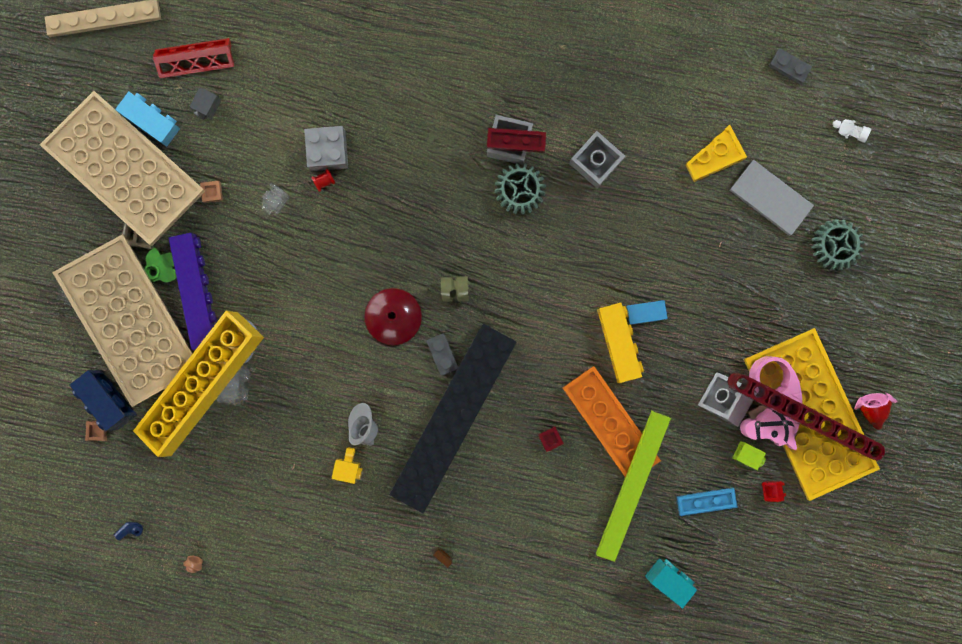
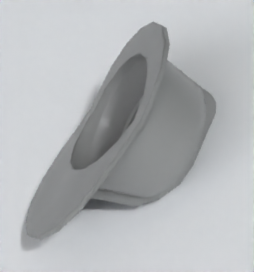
(361, 426)

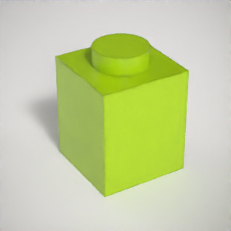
(749, 456)

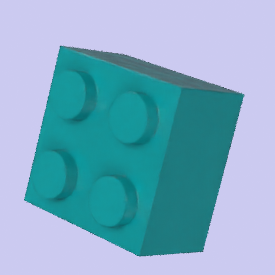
(673, 584)

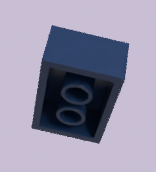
(102, 400)

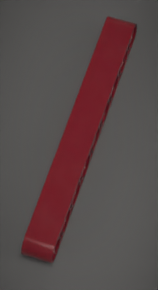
(814, 419)

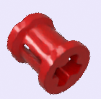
(323, 180)

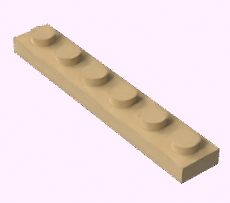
(102, 18)

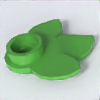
(163, 265)

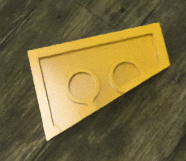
(717, 155)

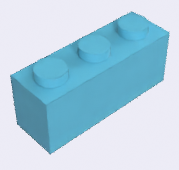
(148, 118)

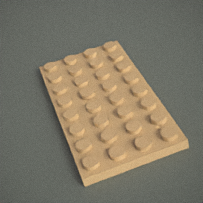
(122, 168)
(125, 318)

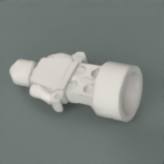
(848, 128)

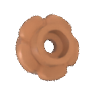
(193, 564)

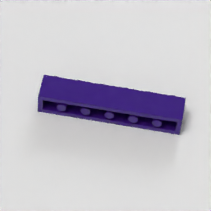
(193, 287)

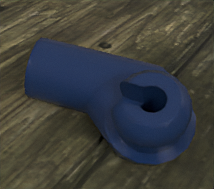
(128, 528)

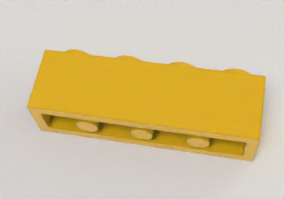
(619, 342)

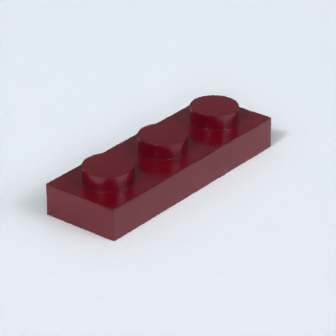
(516, 140)

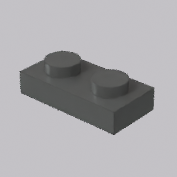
(790, 66)
(442, 354)

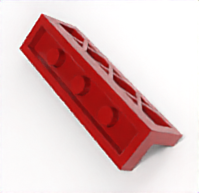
(191, 51)

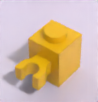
(346, 469)

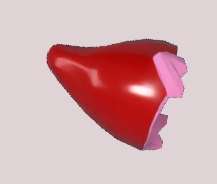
(875, 408)

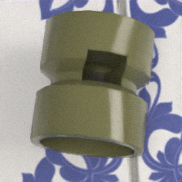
(454, 289)

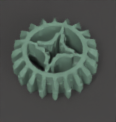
(512, 185)
(846, 233)

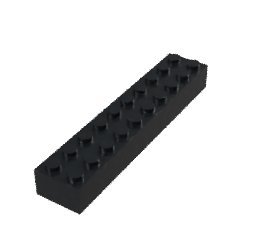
(453, 418)

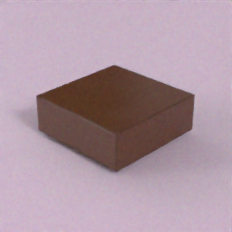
(443, 557)

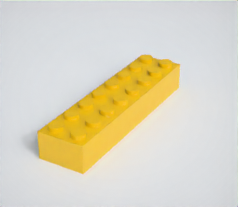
(198, 384)

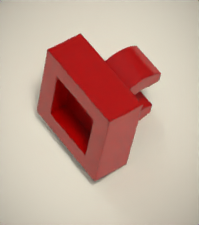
(773, 491)

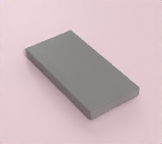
(771, 197)

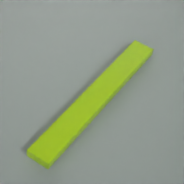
(633, 486)

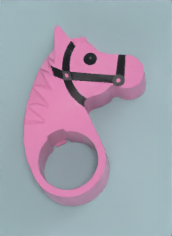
(770, 423)

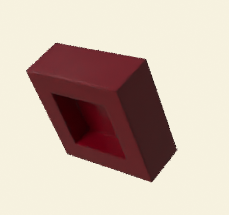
(550, 439)

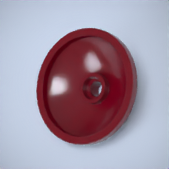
(400, 328)

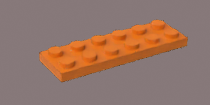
(605, 417)

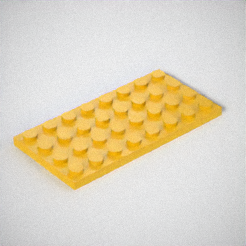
(818, 461)

